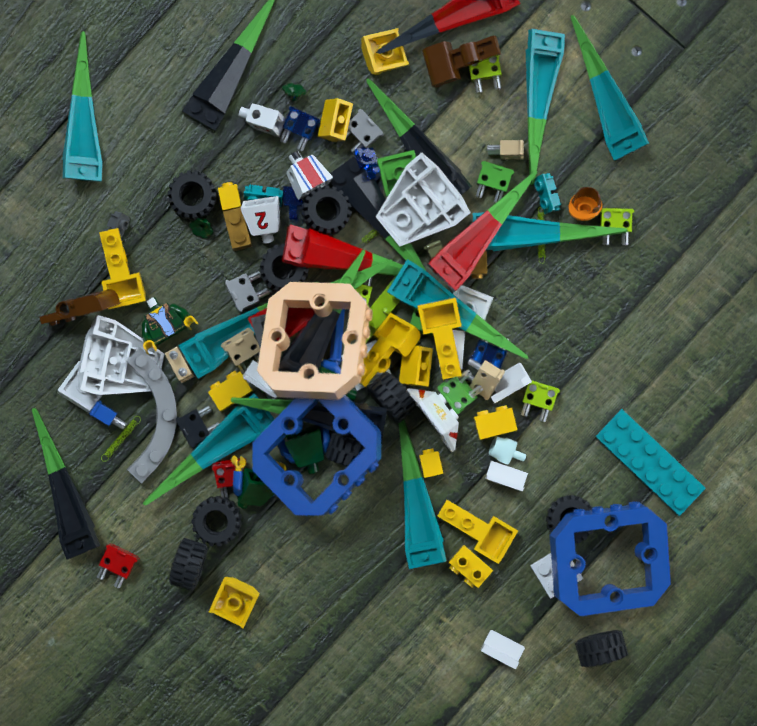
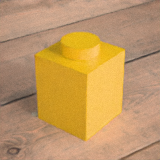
(229, 196)
(430, 463)

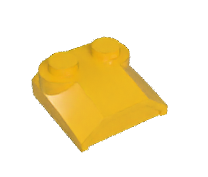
(385, 61)
(234, 601)

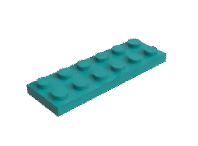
(650, 462)

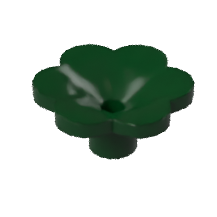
(293, 91)
(201, 228)

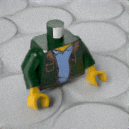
(163, 323)

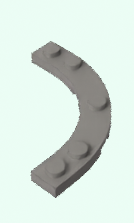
(165, 415)

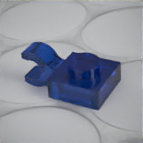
(367, 159)
(291, 201)

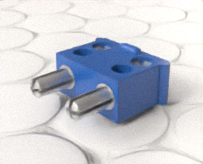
(106, 415)

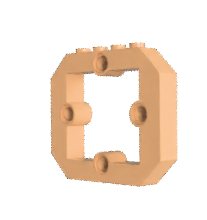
(321, 384)

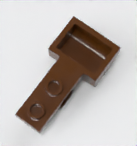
(444, 62)
(80, 306)

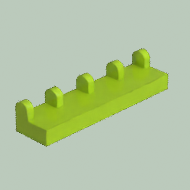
(381, 309)

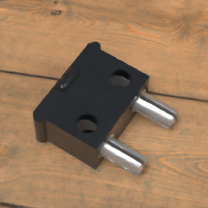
(192, 428)

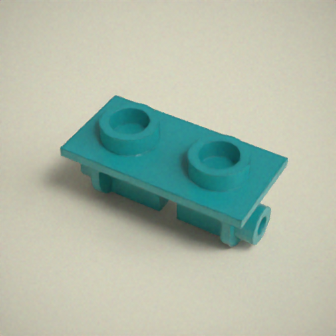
(544, 185)
(255, 192)

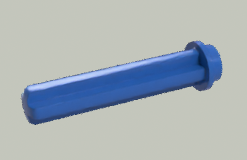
(336, 340)

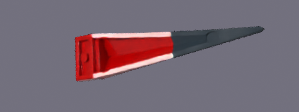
(450, 16)

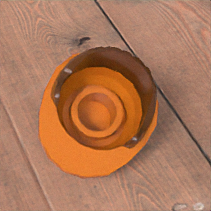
(585, 204)

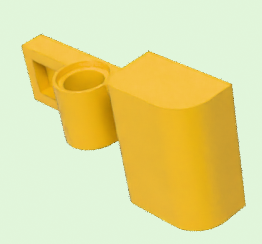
(126, 285)
(439, 319)
(391, 336)
(492, 537)

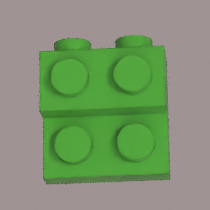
(392, 168)

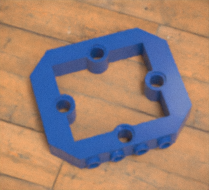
(277, 478)
(656, 562)

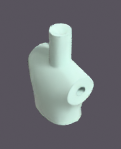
(504, 449)

